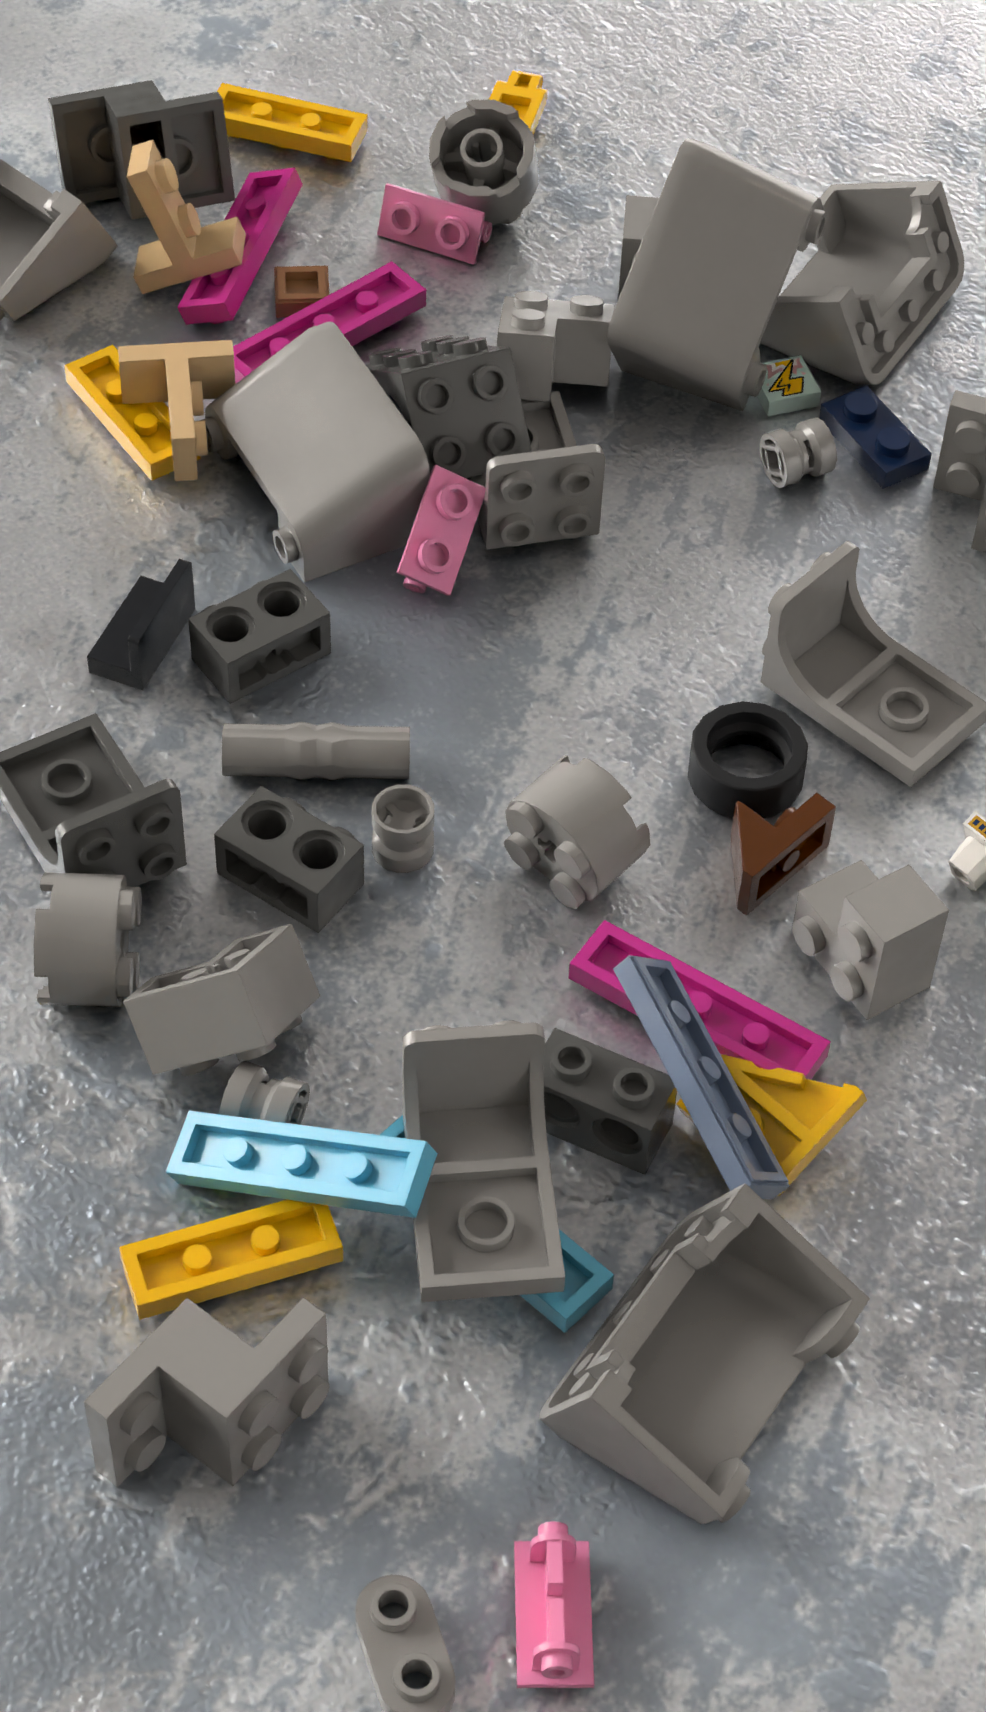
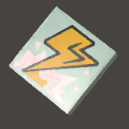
(788, 387)

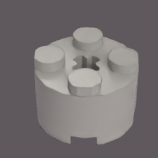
(485, 160)
(575, 830)
(86, 940)

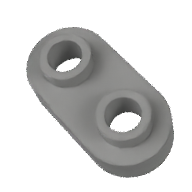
(404, 1646)

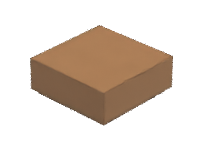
(299, 287)

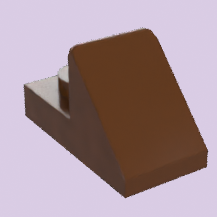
(770, 854)

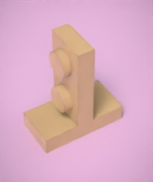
(183, 246)
(183, 378)

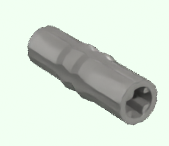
(315, 751)

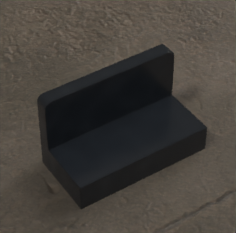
(144, 628)

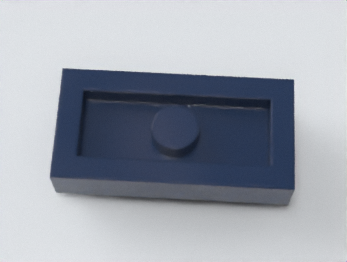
(875, 437)

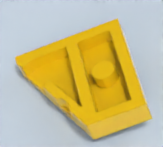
(792, 1111)

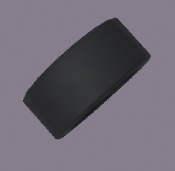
(750, 725)

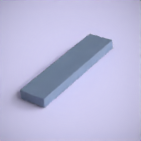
(701, 1076)

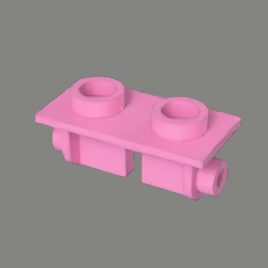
(432, 224)
(440, 532)
(553, 1610)

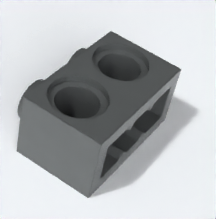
(260, 635)
(290, 858)
(606, 1101)

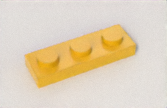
(292, 123)
(138, 427)
(229, 1255)

